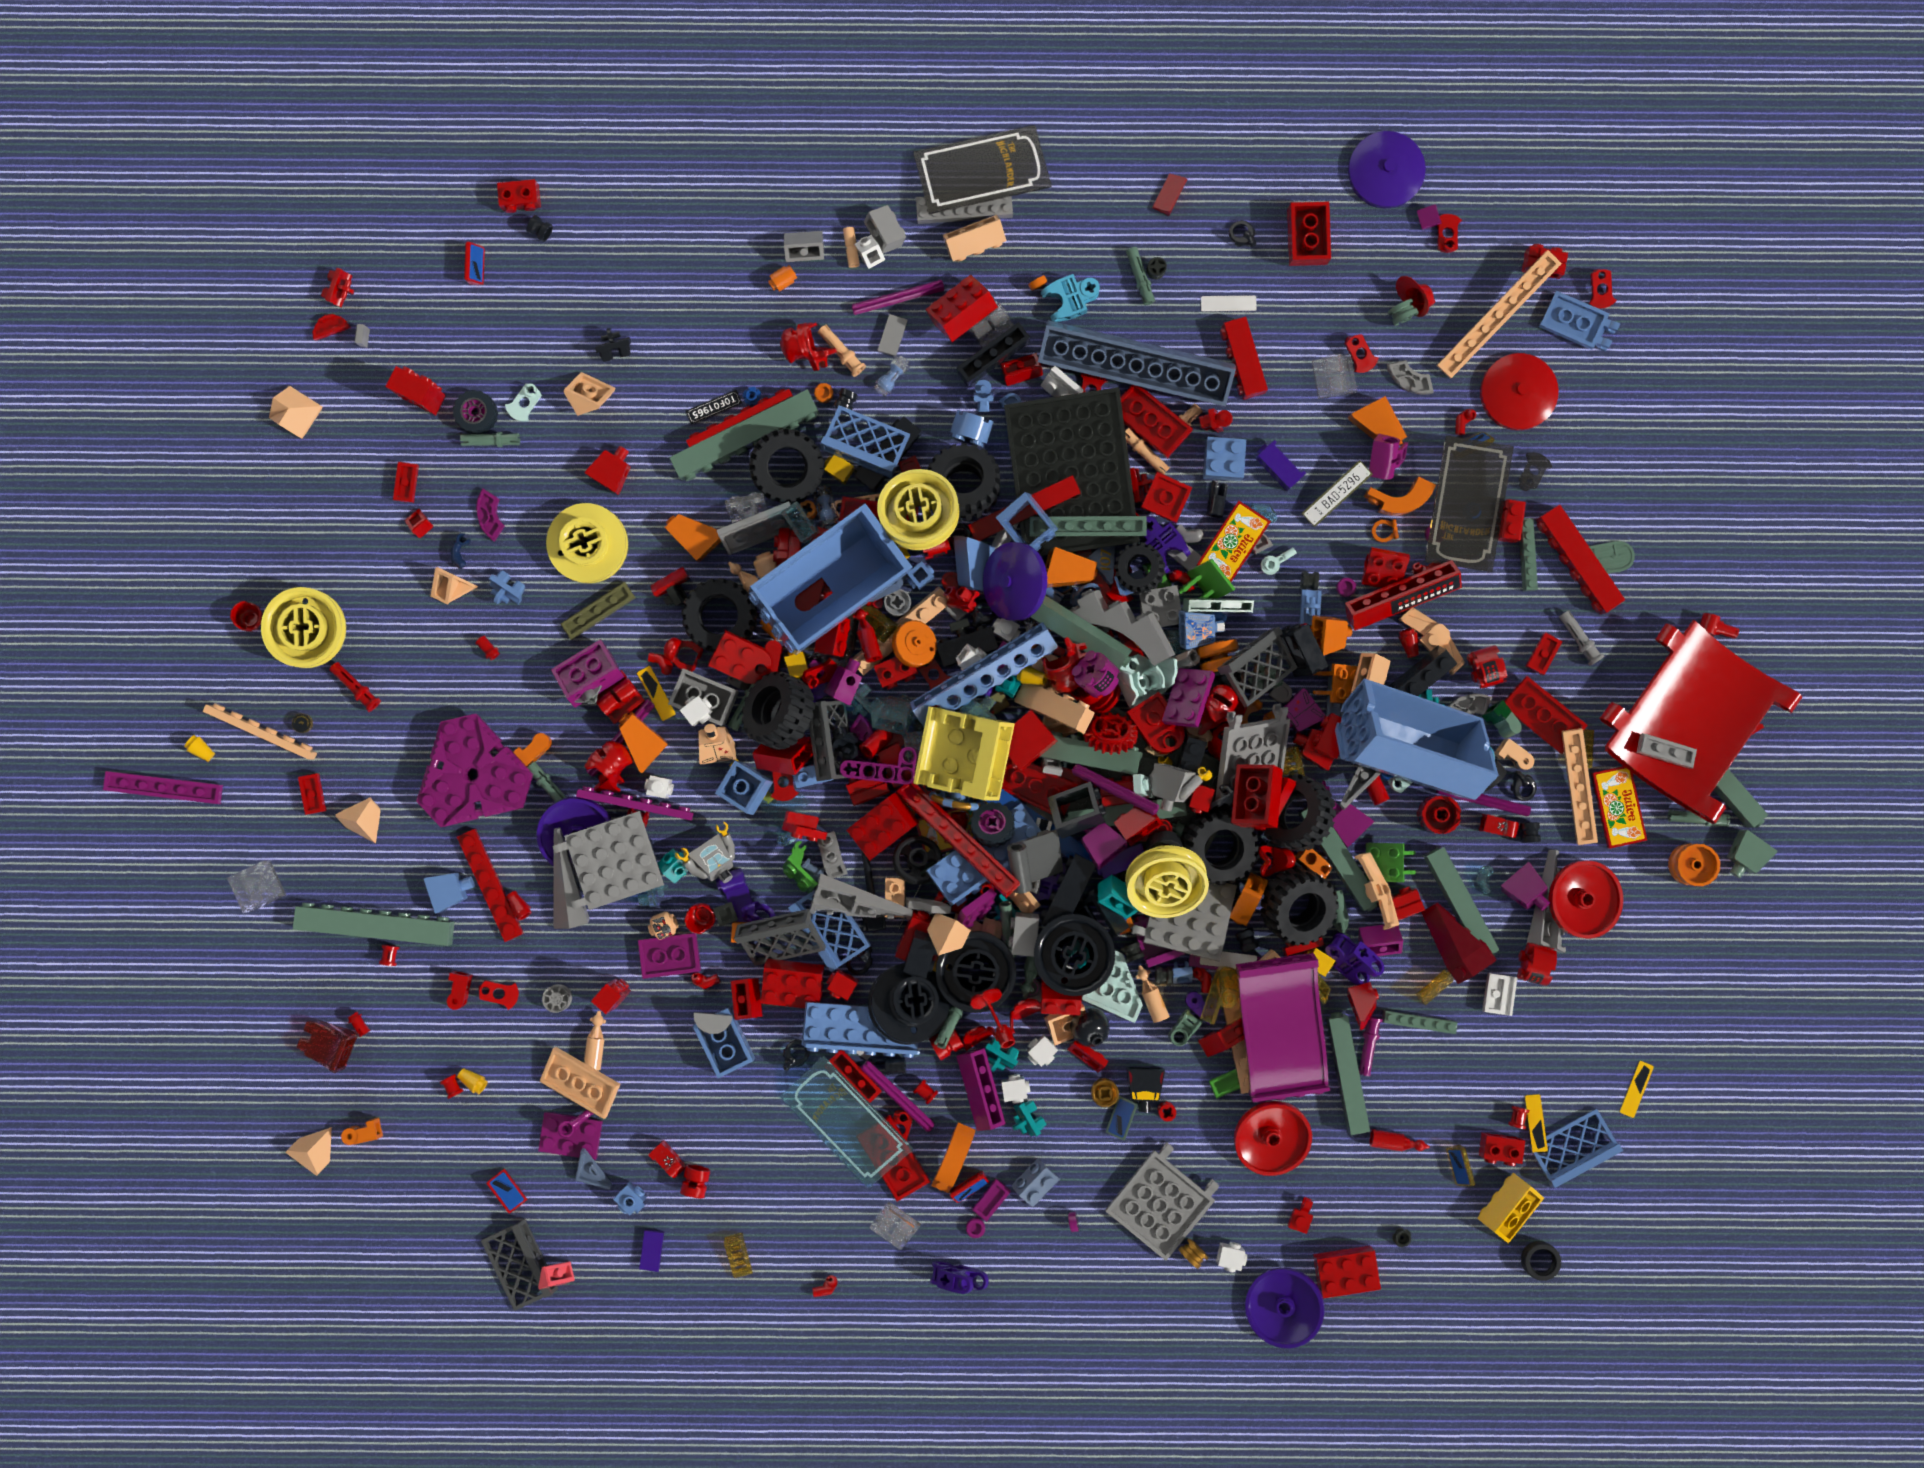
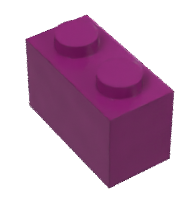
(1381, 941)

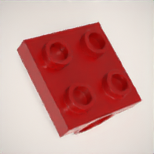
(1384, 567)
(619, 699)

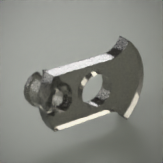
(1527, 479)

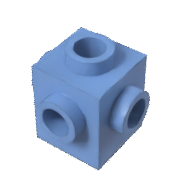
(624, 1198)

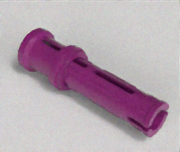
(1370, 1034)

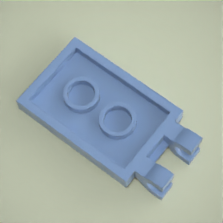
(1578, 322)

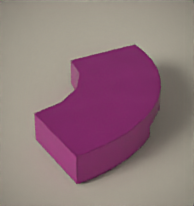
(487, 514)
(863, 730)

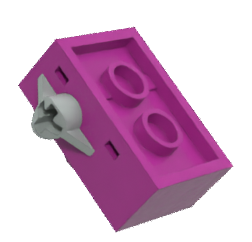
(587, 674)

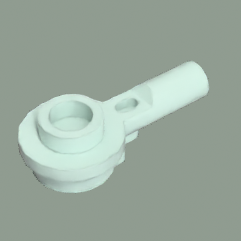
(1271, 564)

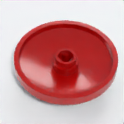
(1519, 391)
(1586, 899)
(1272, 1138)

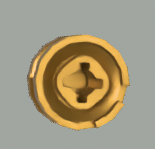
(1104, 1092)
(1193, 1253)

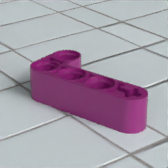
(879, 768)

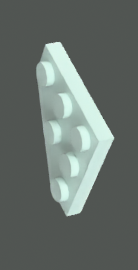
(1118, 992)

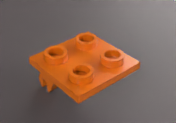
(1341, 682)

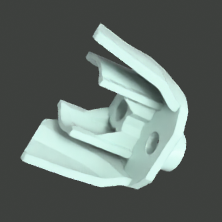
(1145, 679)

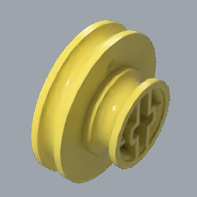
(916, 489)
(603, 554)
(285, 625)
(1166, 881)

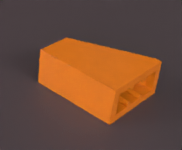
(1378, 419)
(693, 535)
(1068, 569)
(641, 740)
(1248, 899)

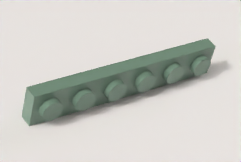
(1092, 526)

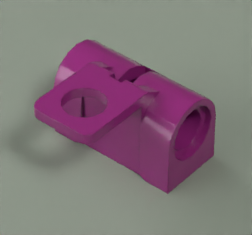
(1386, 456)

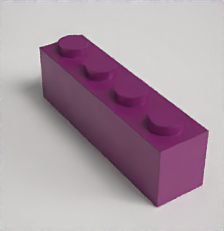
(980, 1089)

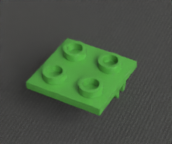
(1209, 579)
(1390, 860)
(793, 869)

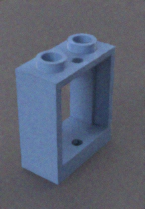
(1017, 506)

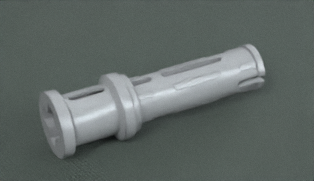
(1585, 645)

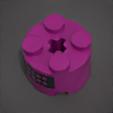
(1096, 674)

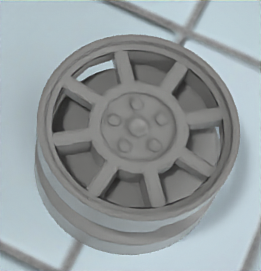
(897, 603)
(557, 998)

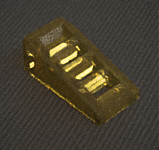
(1297, 759)
(734, 1243)

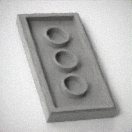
(753, 529)

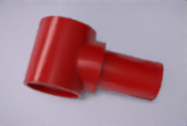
(1715, 626)

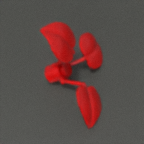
(1003, 1034)

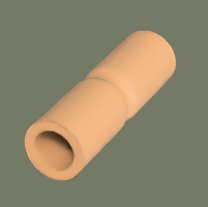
(852, 252)

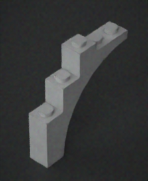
(1118, 616)

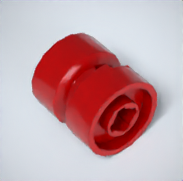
(954, 1044)
(696, 1174)

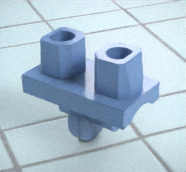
(983, 395)
(503, 591)
(1309, 605)

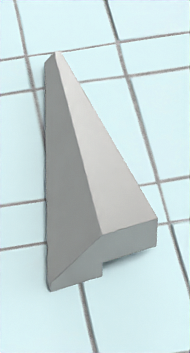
(1361, 780)
(566, 890)
(838, 896)
(1543, 927)

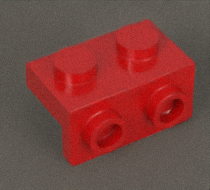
(803, 825)

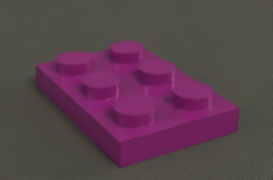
(1188, 697)
(977, 909)
(669, 956)
(585, 1136)

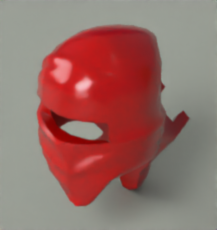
(800, 345)
(1060, 670)
(1219, 702)
(610, 762)

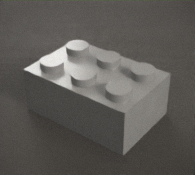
(718, 695)

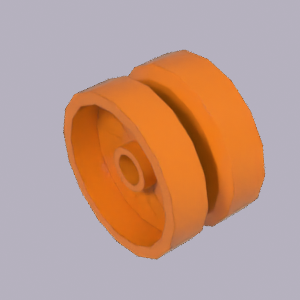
(1217, 653)
(1694, 864)

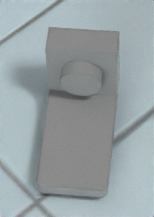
(832, 856)

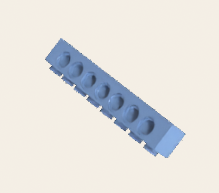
(987, 666)

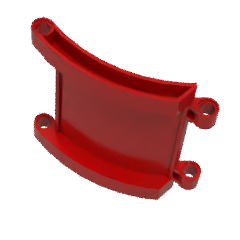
(1701, 701)

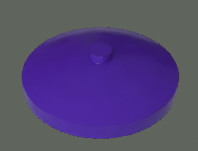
(1386, 169)
(1014, 581)
(572, 816)
(1284, 1307)

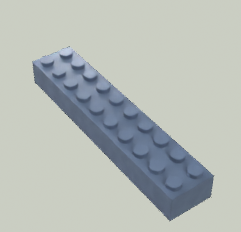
(1137, 363)

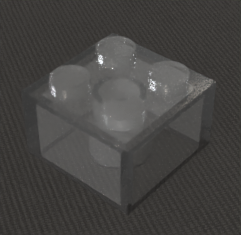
(256, 886)

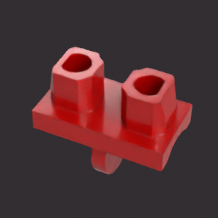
(339, 287)
(1216, 420)
(1138, 485)
(961, 598)

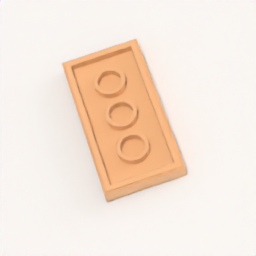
(579, 1082)

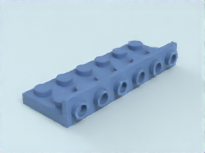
(958, 878)
(847, 1029)

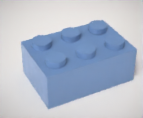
(726, 1049)

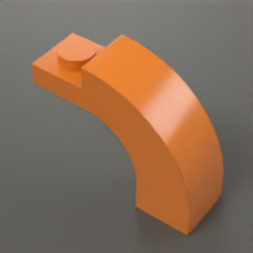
(1396, 506)
(953, 1158)

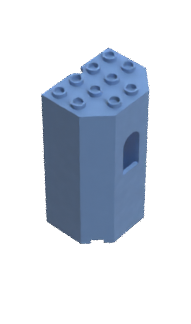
(853, 561)
(1416, 740)

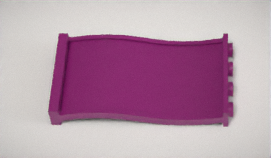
(1283, 1027)

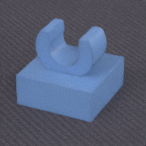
(1182, 975)

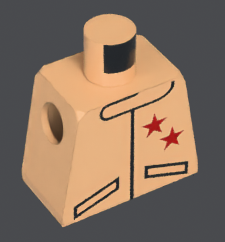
(715, 745)

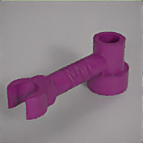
(573, 1123)

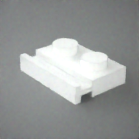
(1060, 384)
(1499, 994)

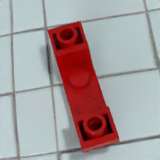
(1222, 1039)

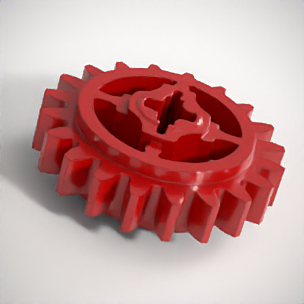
(1109, 737)

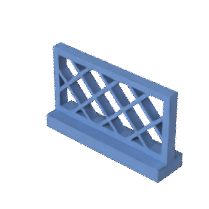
(858, 456)
(830, 955)
(1585, 1163)

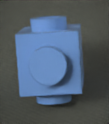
(920, 575)

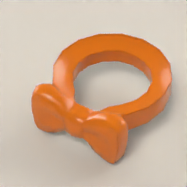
(1392, 523)

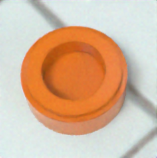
(1037, 283)
(823, 393)

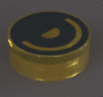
(302, 723)

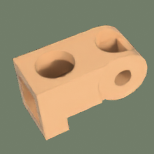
(1515, 753)

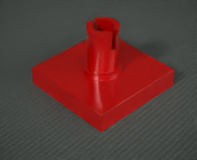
(1166, 497)

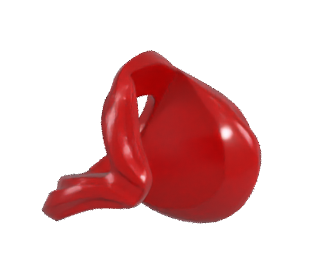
(672, 648)
(1282, 860)

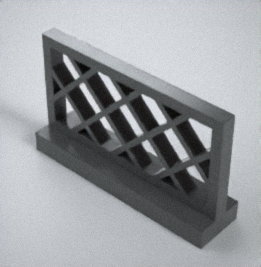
(1246, 655)
(821, 738)
(776, 927)
(532, 1255)

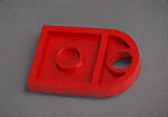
(739, 658)
(1149, 723)

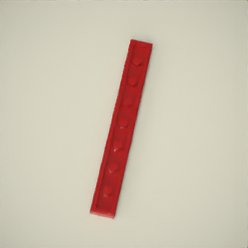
(959, 839)

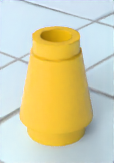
(1031, 676)
(199, 748)
(473, 1081)

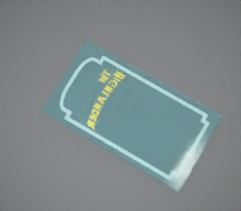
(846, 1122)

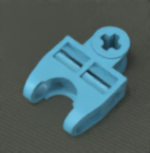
(1077, 293)

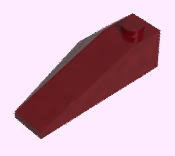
(1459, 949)

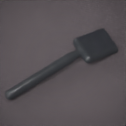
(870, 923)

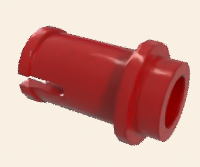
(489, 650)
(358, 1024)

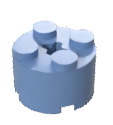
(971, 427)

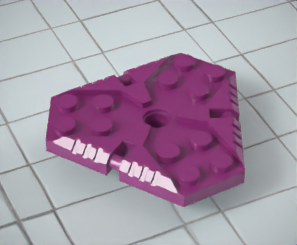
(451, 794)

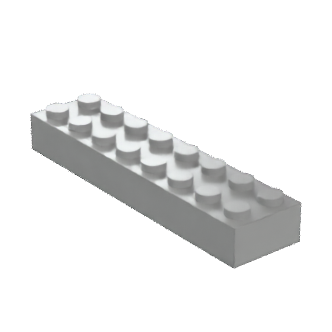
(980, 211)

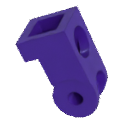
(1196, 1003)

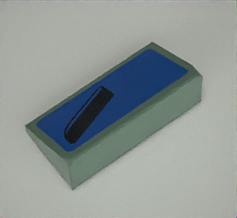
(1121, 1117)

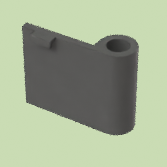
(1035, 859)

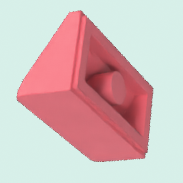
(556, 1275)

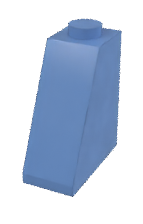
(971, 561)

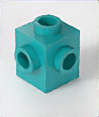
(671, 866)

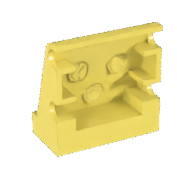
(963, 753)

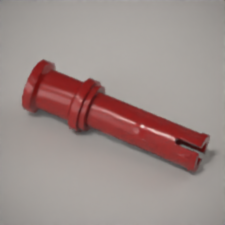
(361, 693)

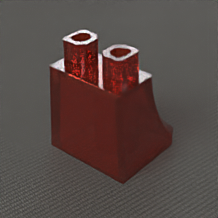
(328, 1044)

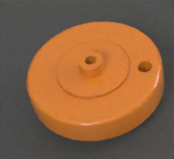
(914, 643)

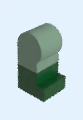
(1503, 719)

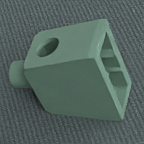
(1749, 853)

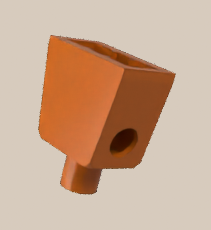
(1330, 633)

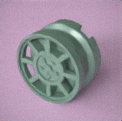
(1403, 312)

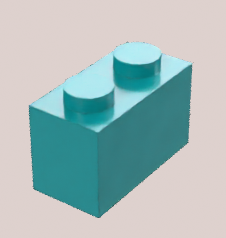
(1113, 895)

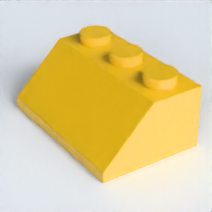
(1510, 1207)

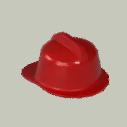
(1420, 294)

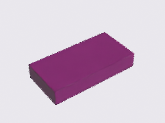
(991, 1199)

